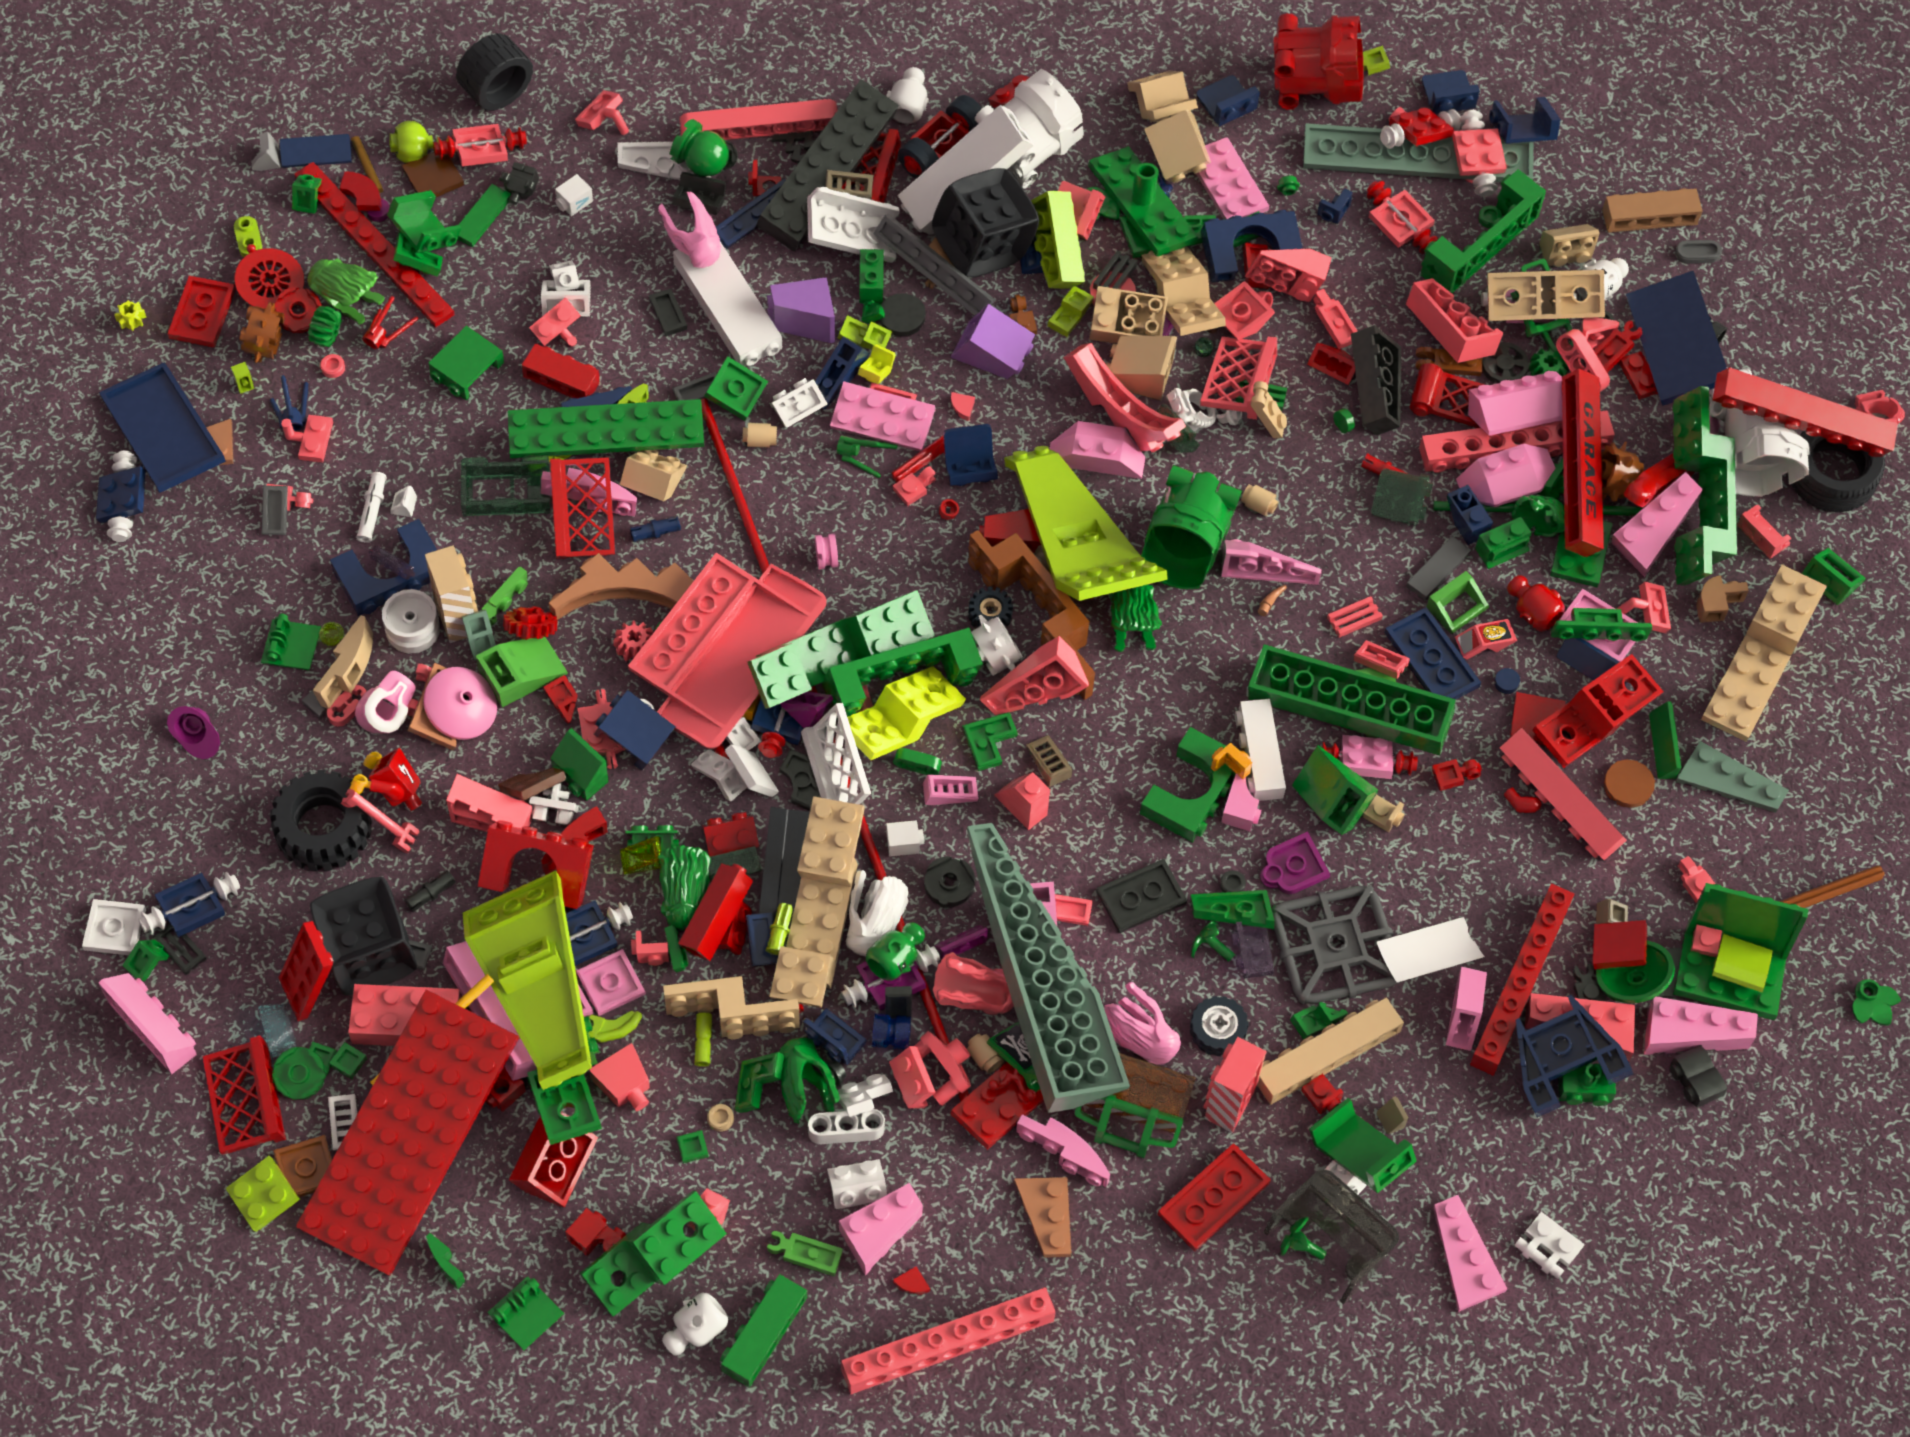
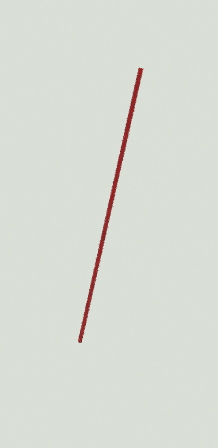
(764, 564)

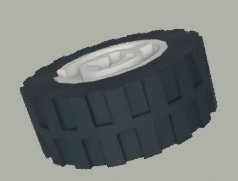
(1217, 1024)

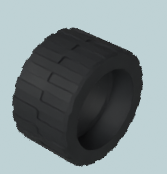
(494, 72)

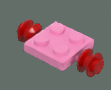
(1372, 757)

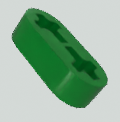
(917, 761)

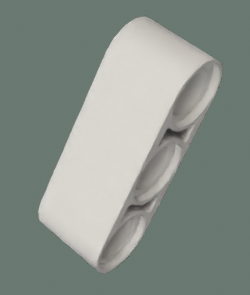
(835, 1134)

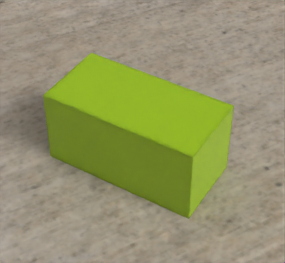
(242, 377)

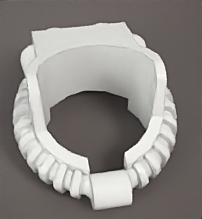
(1181, 406)

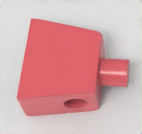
(622, 1078)

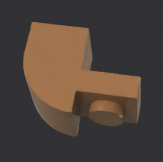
(1714, 598)

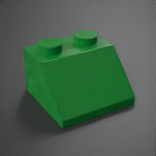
(582, 765)

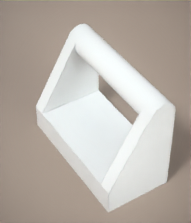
(579, 299)

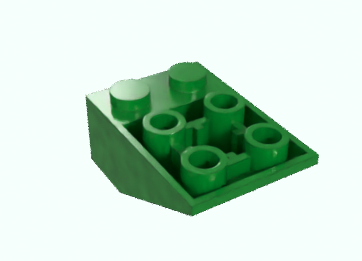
(1333, 790)

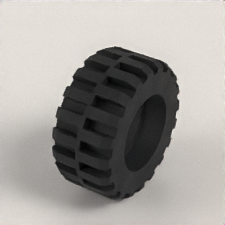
(325, 849)

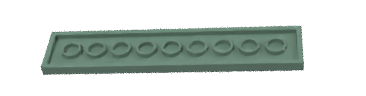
(1362, 151)

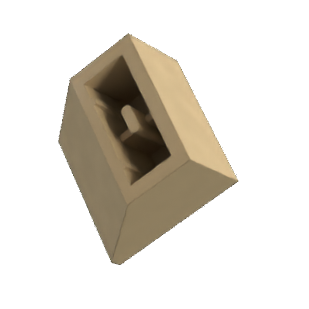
(1569, 244)
(652, 474)

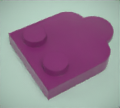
(1294, 865)

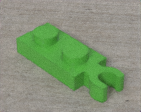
(807, 1252)

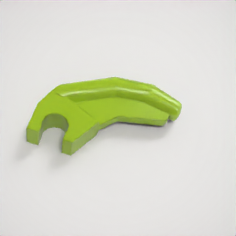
(611, 1030)

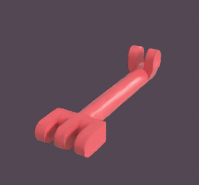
(401, 833)

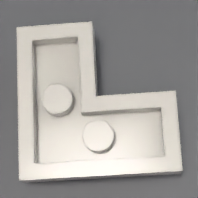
(858, 1096)

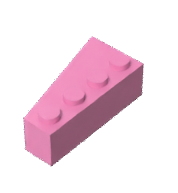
(1654, 526)
(1685, 1025)

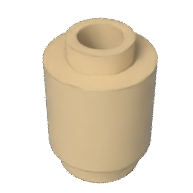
(760, 435)
(1259, 500)
(983, 1054)

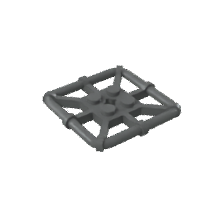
(1321, 935)

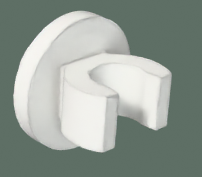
(1229, 416)

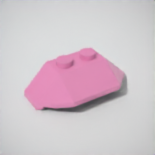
(1100, 449)
(1508, 474)

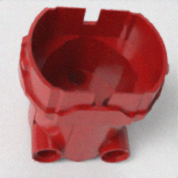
(1318, 60)

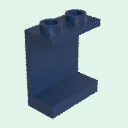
(1539, 126)
(634, 727)

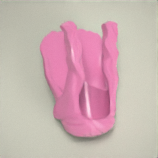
(702, 243)
(1146, 1037)

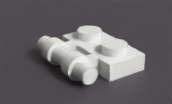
(1554, 1240)

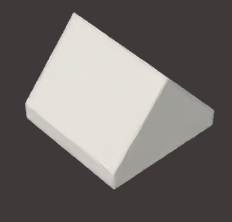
(404, 502)

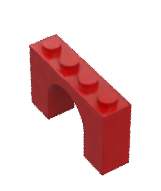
(570, 857)

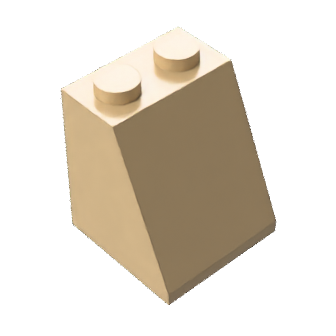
(1178, 146)
(1143, 363)

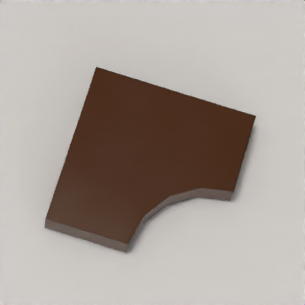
(527, 785)

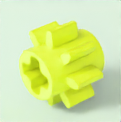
(130, 315)

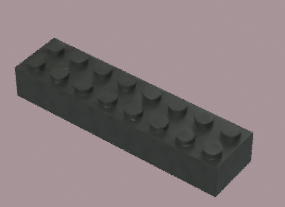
(837, 148)

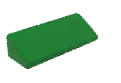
(1665, 741)

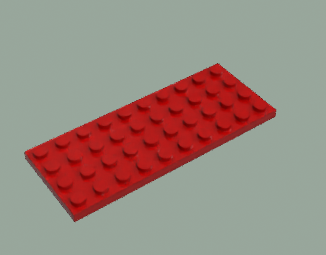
(407, 1132)

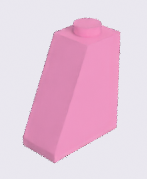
(1466, 1008)

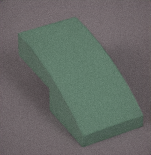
(478, 632)

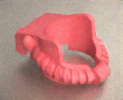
(1877, 403)

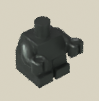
(520, 182)

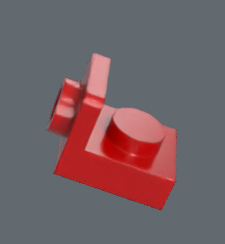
(1322, 1094)

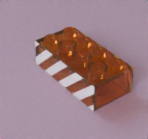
(1155, 1088)

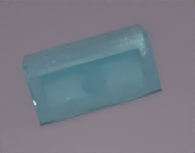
(277, 1028)

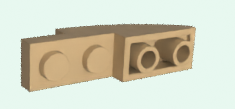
(351, 661)

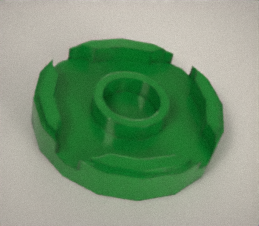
(299, 1073)

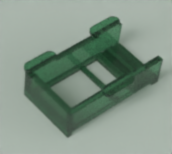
(480, 469)

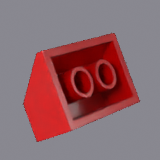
(551, 1169)

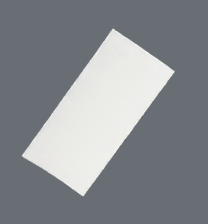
(1429, 949)

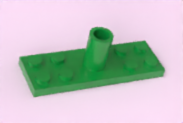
(1143, 201)

